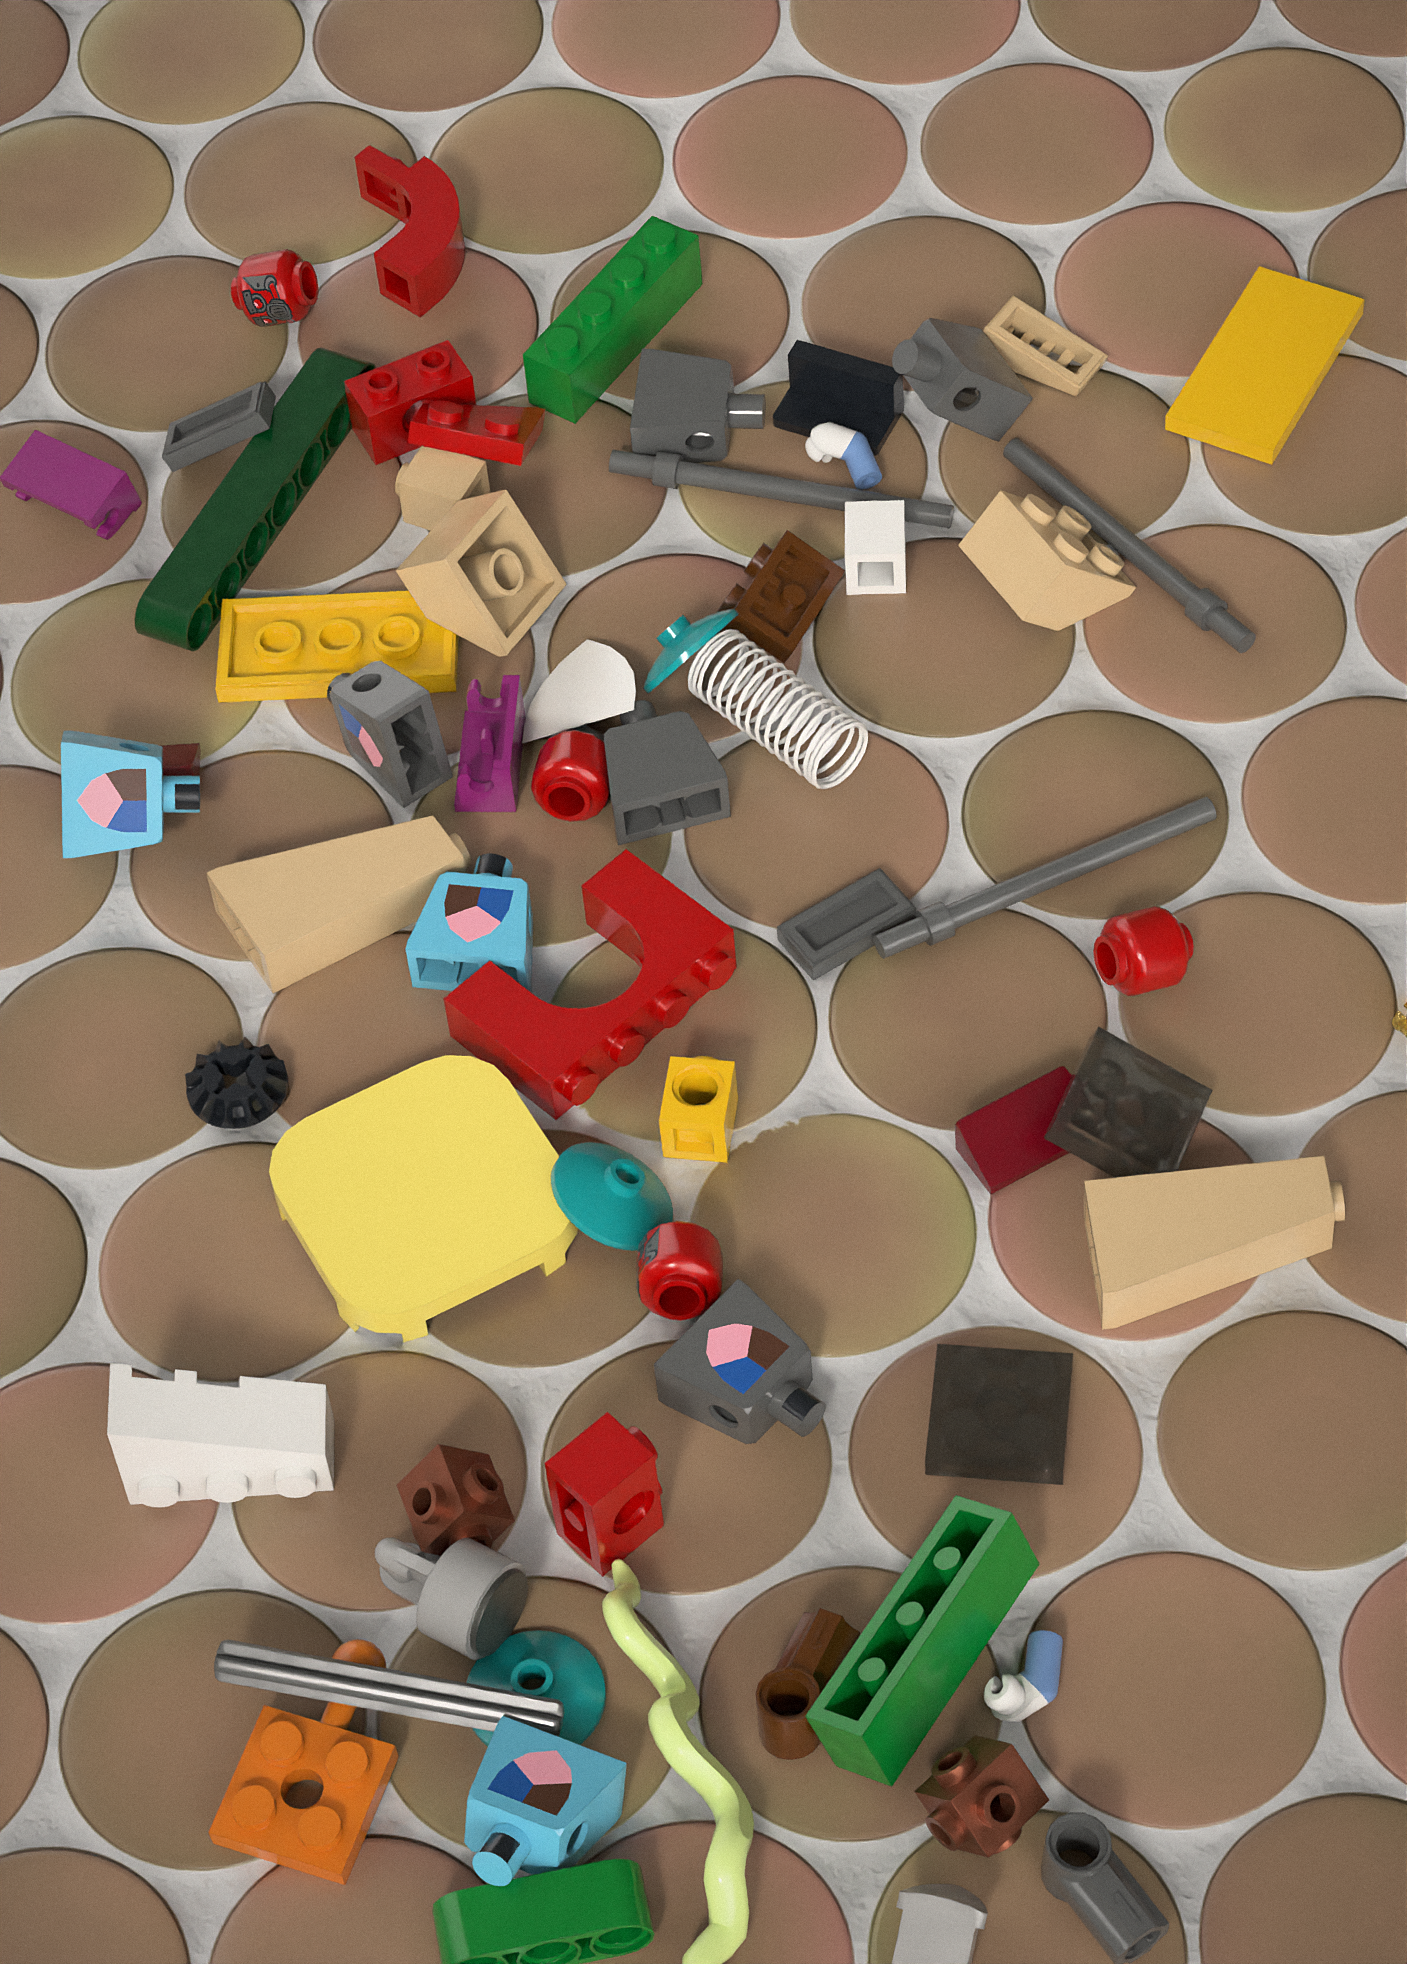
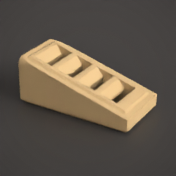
(1020, 326)

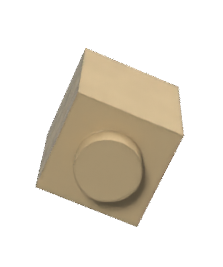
(436, 482)

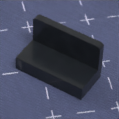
(840, 391)

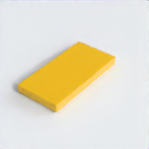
(1264, 365)
(303, 642)

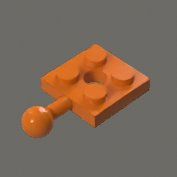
(295, 1749)

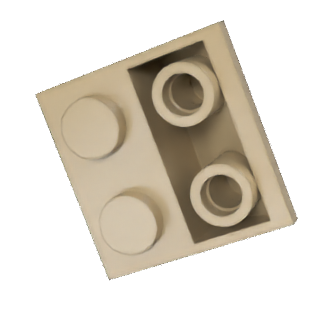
(1045, 561)

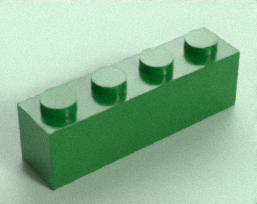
(613, 319)
(923, 1640)

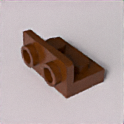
(783, 595)

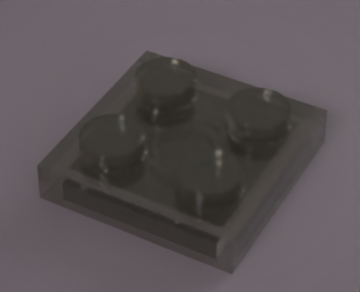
(1127, 1110)
(999, 1414)

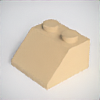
(482, 573)

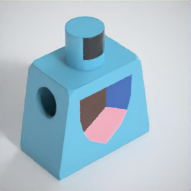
(117, 794)
(471, 923)
(538, 1802)

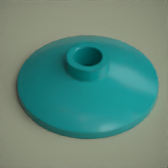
(682, 641)
(609, 1194)
(568, 1673)

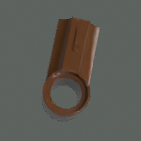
(797, 1681)

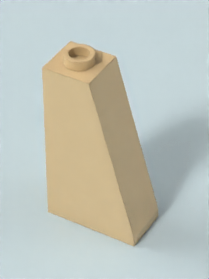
(333, 896)
(1202, 1230)

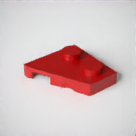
(478, 430)

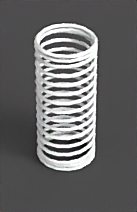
(821, 742)

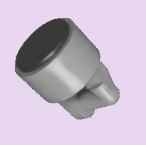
(463, 1597)

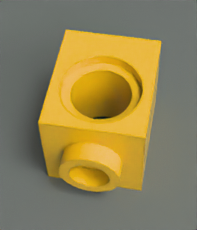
(692, 1129)

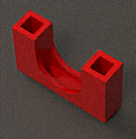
(565, 1053)

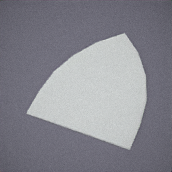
(582, 689)

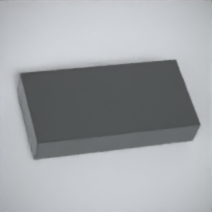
(219, 426)
(844, 923)

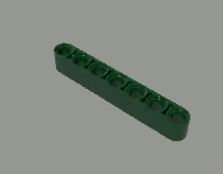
(251, 504)

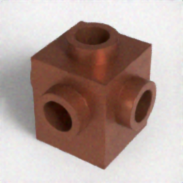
(453, 1498)
(980, 1797)

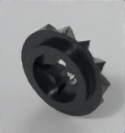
(237, 1105)

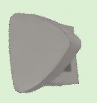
(938, 1925)

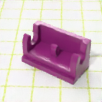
(72, 483)
(491, 749)

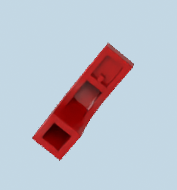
(429, 251)

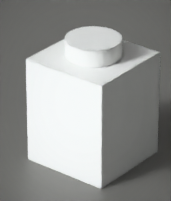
(875, 547)

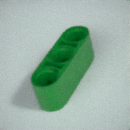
(547, 1917)

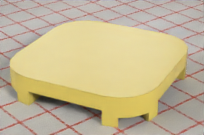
(421, 1193)

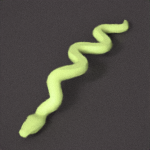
(697, 1766)

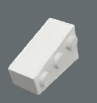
(218, 1440)

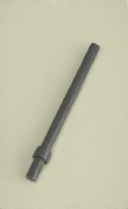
(670, 470)
(1200, 605)
(939, 921)

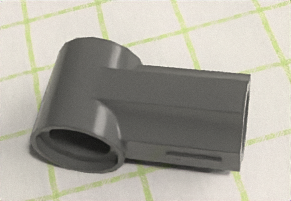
(1101, 1892)

